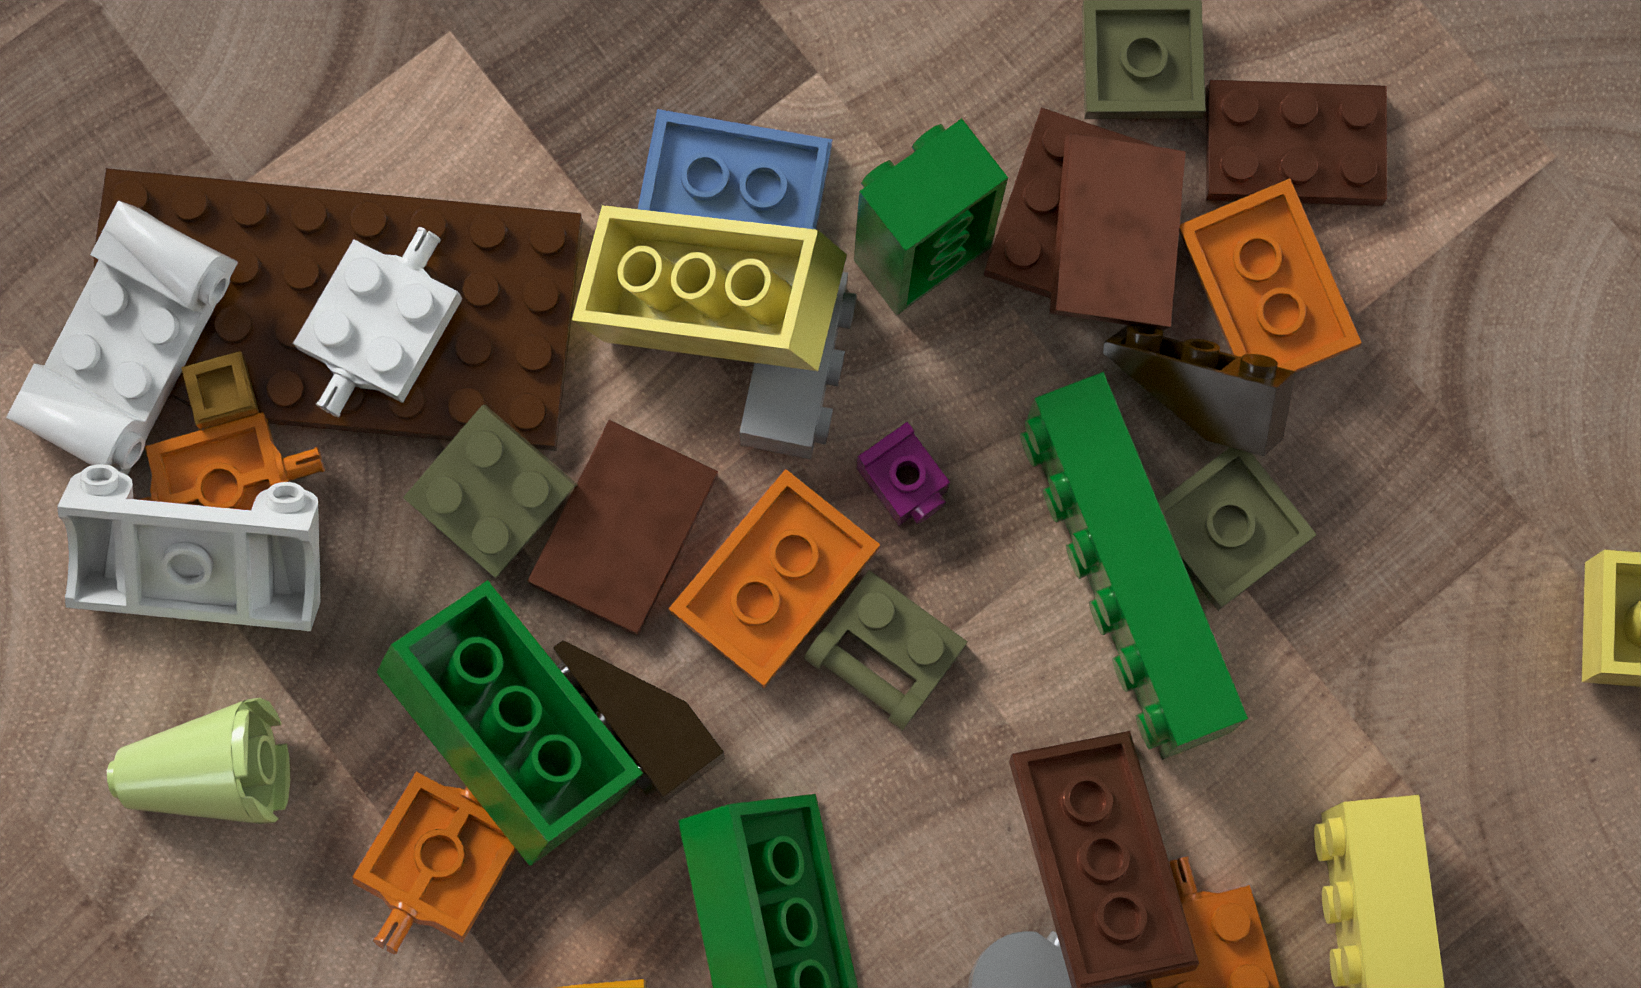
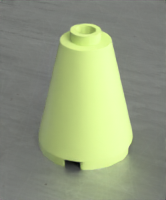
(208, 767)

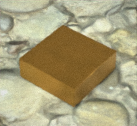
(220, 390)

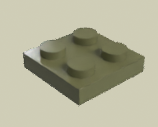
(1143, 59)
(490, 491)
(1232, 525)

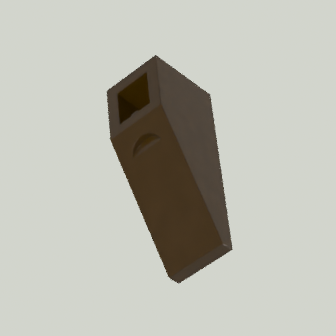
(1215, 393)
(650, 723)

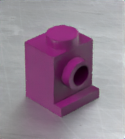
(903, 501)

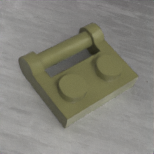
(899, 635)

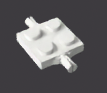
(378, 321)

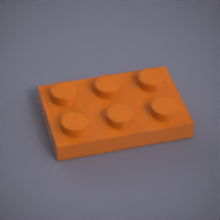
(1270, 280)
(774, 578)

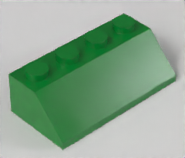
(767, 895)

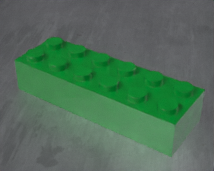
(1132, 567)

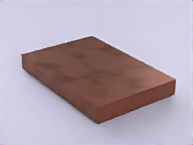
(1117, 231)
(623, 527)

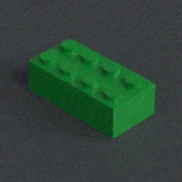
(927, 214)
(508, 722)

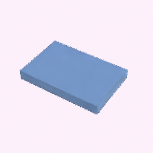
(734, 171)

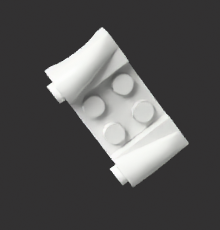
(124, 340)
(192, 558)

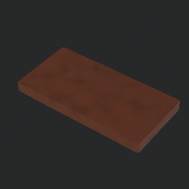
(1103, 862)

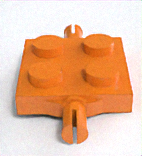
(224, 465)
(434, 861)
(1224, 935)

